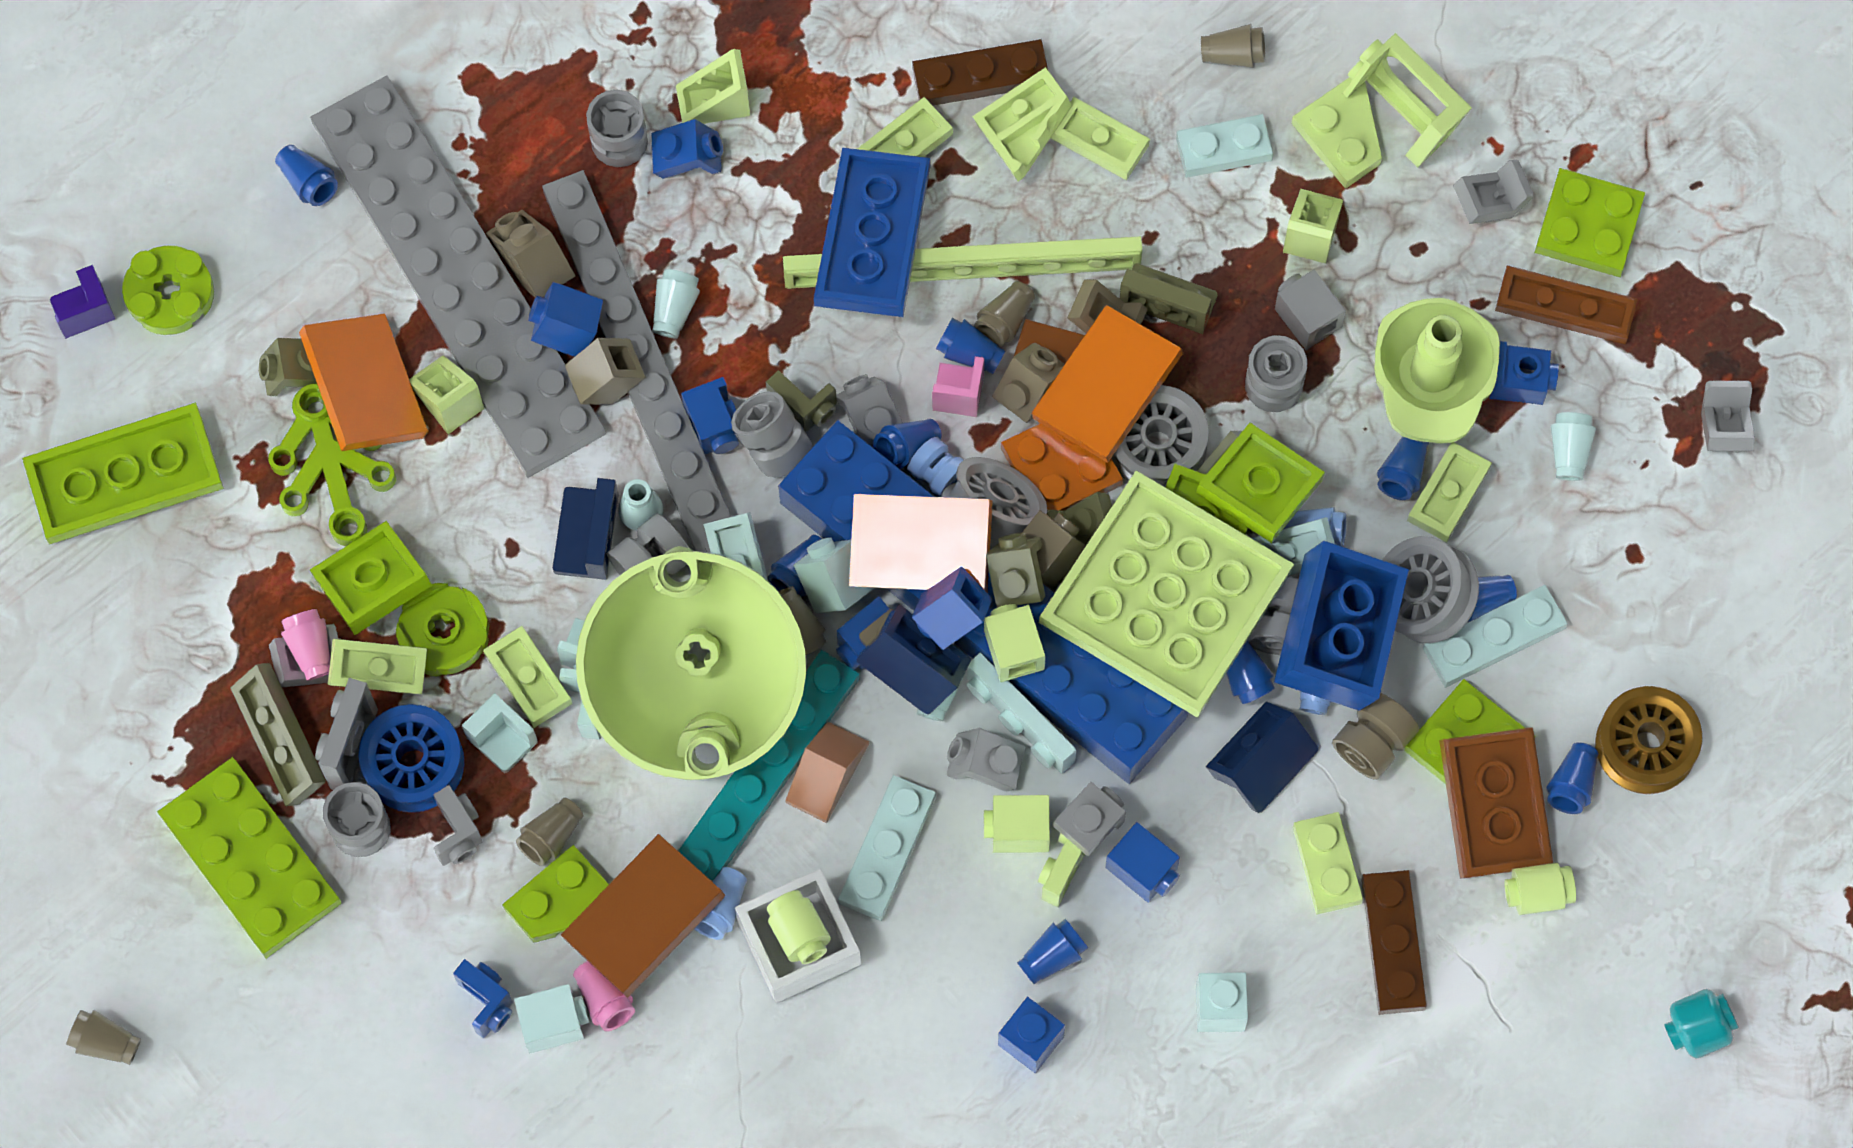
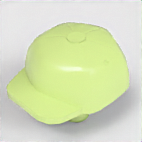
(1435, 368)

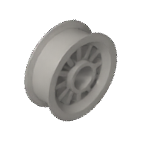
(1188, 413)
(1013, 494)
(1450, 590)

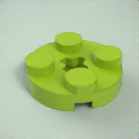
(185, 306)
(451, 605)

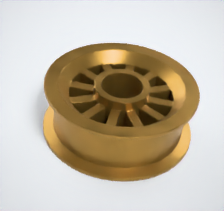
(1661, 702)

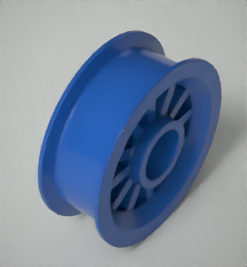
(390, 724)

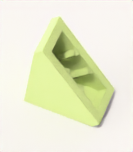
(715, 91)
(1312, 226)
(447, 393)

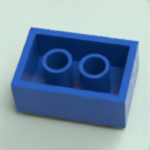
(1341, 625)

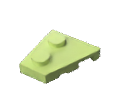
(1024, 121)
(1342, 132)

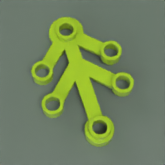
(326, 458)

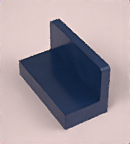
(586, 530)
(913, 662)
(1264, 755)

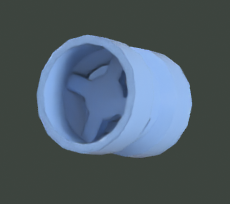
(935, 465)

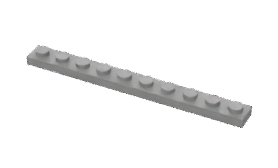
(622, 316)

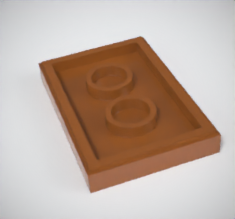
(1496, 802)
(643, 915)

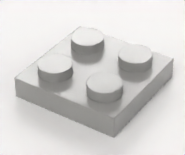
(339, 749)

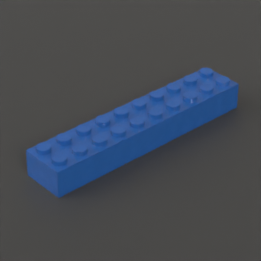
(1077, 692)

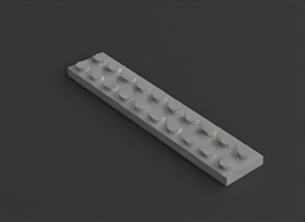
(456, 275)

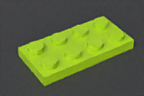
(122, 473)
(249, 857)

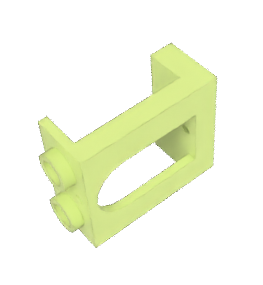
(1433, 129)

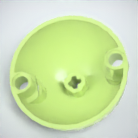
(654, 695)

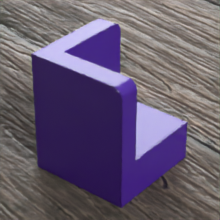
(82, 306)

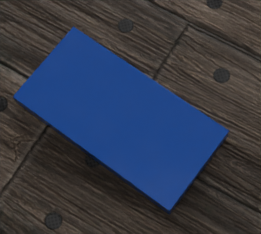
(872, 232)

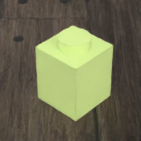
(1014, 642)
(1018, 823)

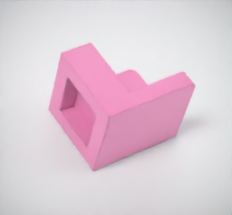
(958, 388)

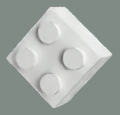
(788, 977)

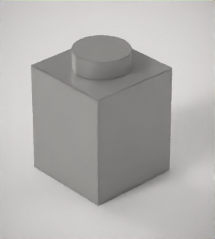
(1309, 308)

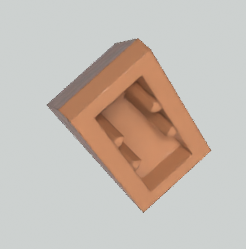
(825, 771)

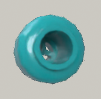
(1701, 1023)

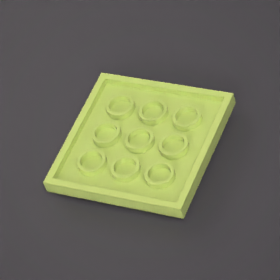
(1166, 593)

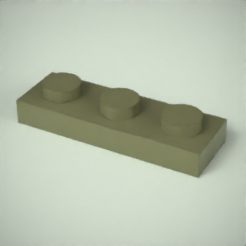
(278, 734)

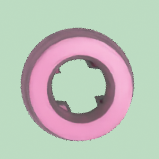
(308, 643)
(603, 1000)

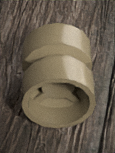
(1371, 740)

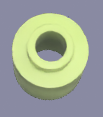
(1540, 888)
(798, 927)

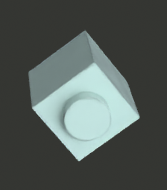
(826, 576)
(1221, 1002)
(551, 1018)

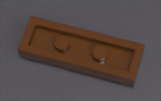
(977, 72)
(1393, 942)

